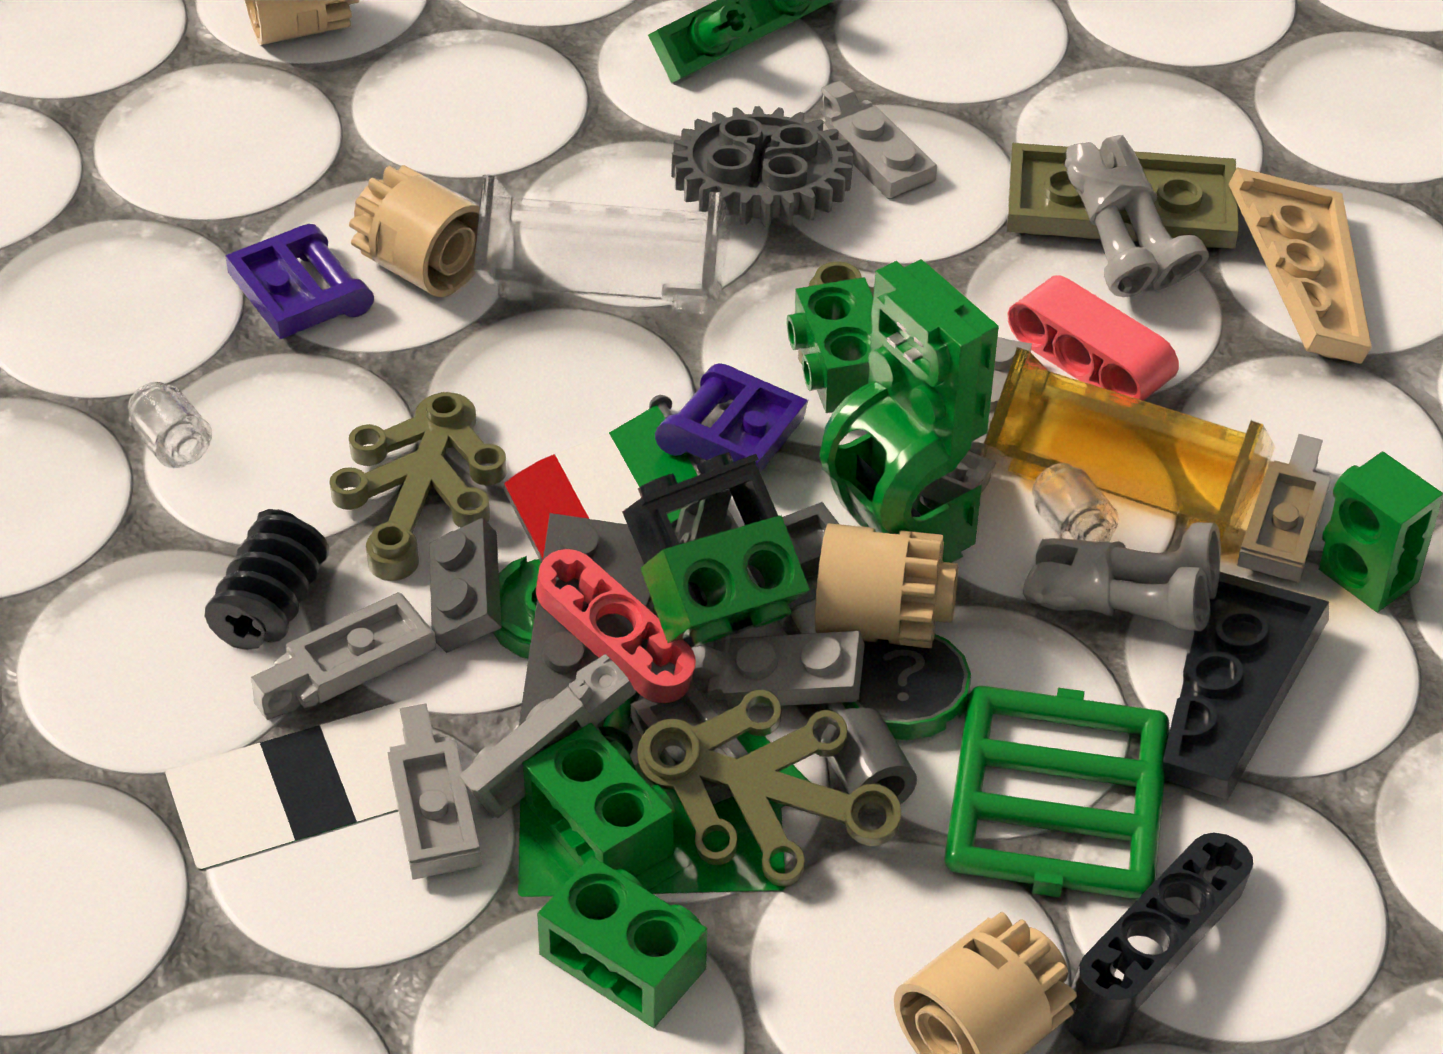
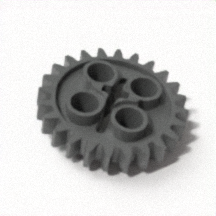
(799, 173)

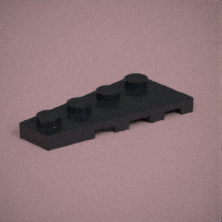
(1238, 680)

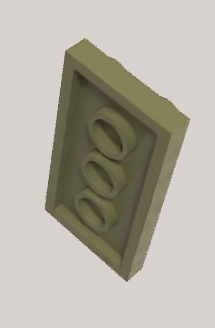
(1189, 192)

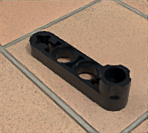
(1107, 1003)

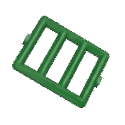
(1046, 873)

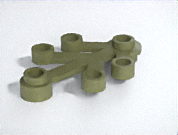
(440, 423)
(757, 779)

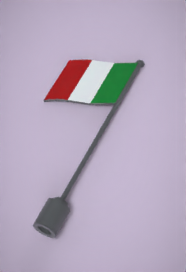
(602, 481)

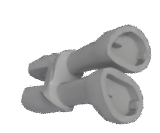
(1116, 182)
(1167, 585)

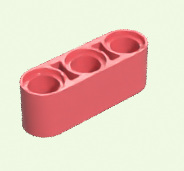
(1092, 339)

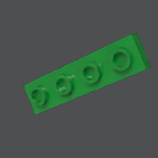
(722, 29)

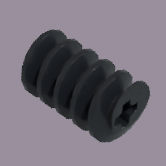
(266, 580)

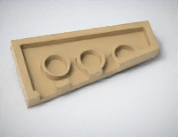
(1310, 259)

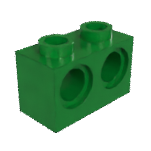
(834, 337)
(1379, 530)
(721, 571)
(599, 803)
(614, 950)

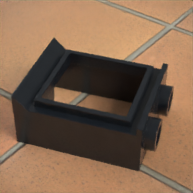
(654, 532)

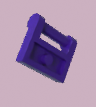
(286, 291)
(752, 424)

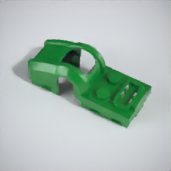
(920, 408)

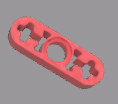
(609, 597)

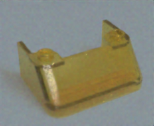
(1128, 446)

